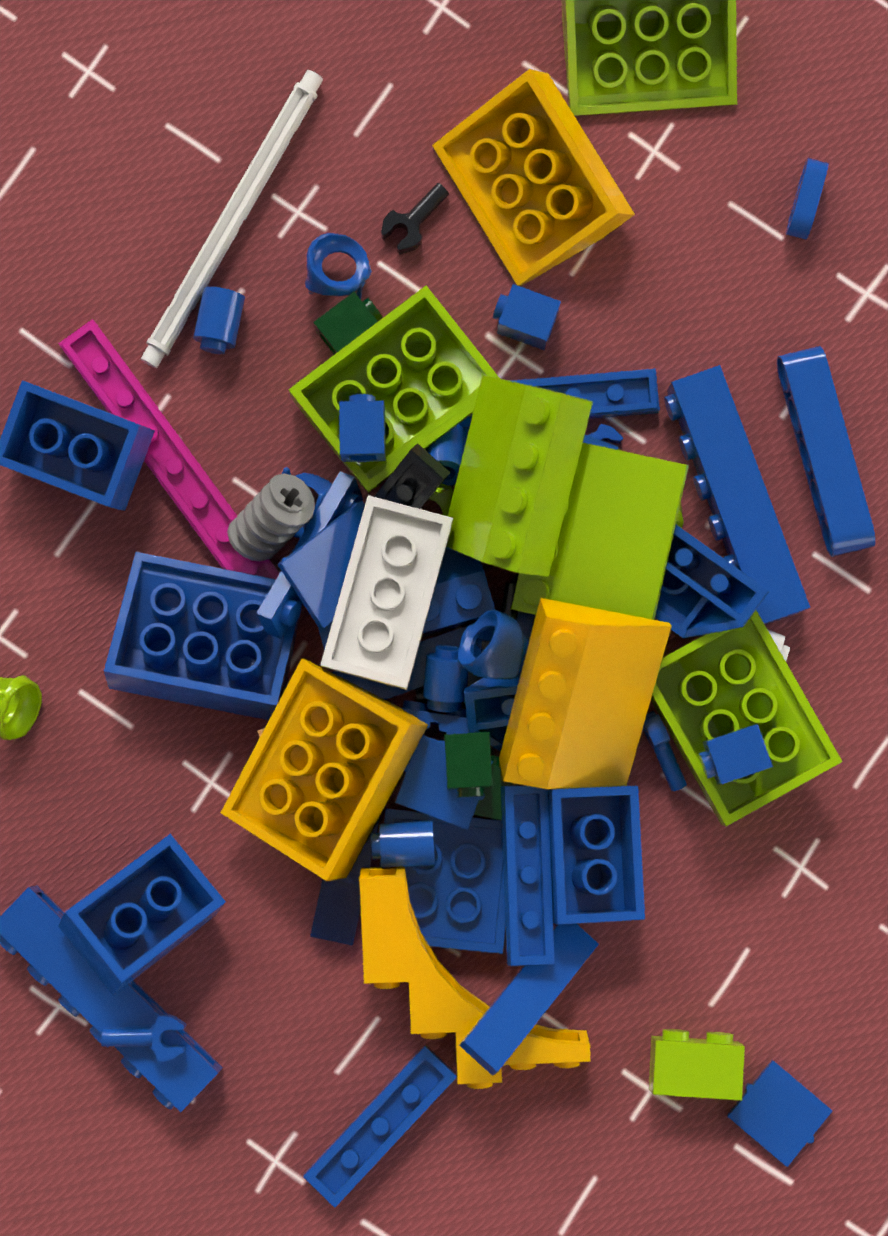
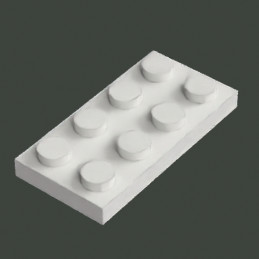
(387, 592)

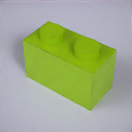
(696, 1066)

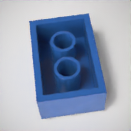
(74, 446)
(596, 855)
(141, 914)

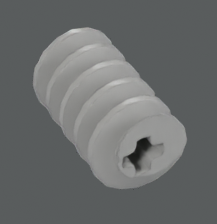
(271, 518)

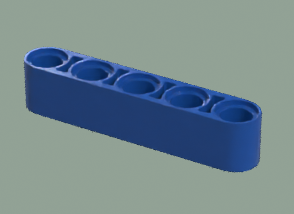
(826, 451)

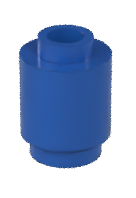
(444, 680)

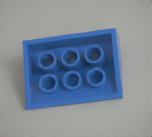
(197, 639)

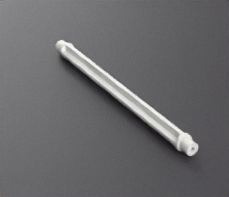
(232, 218)

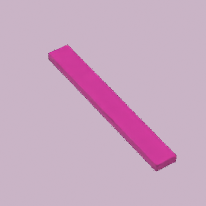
(167, 453)

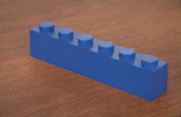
(734, 489)
(34, 933)

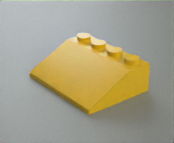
(532, 177)
(581, 697)
(323, 770)

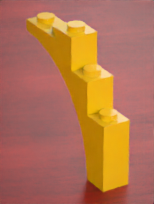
(438, 1004)

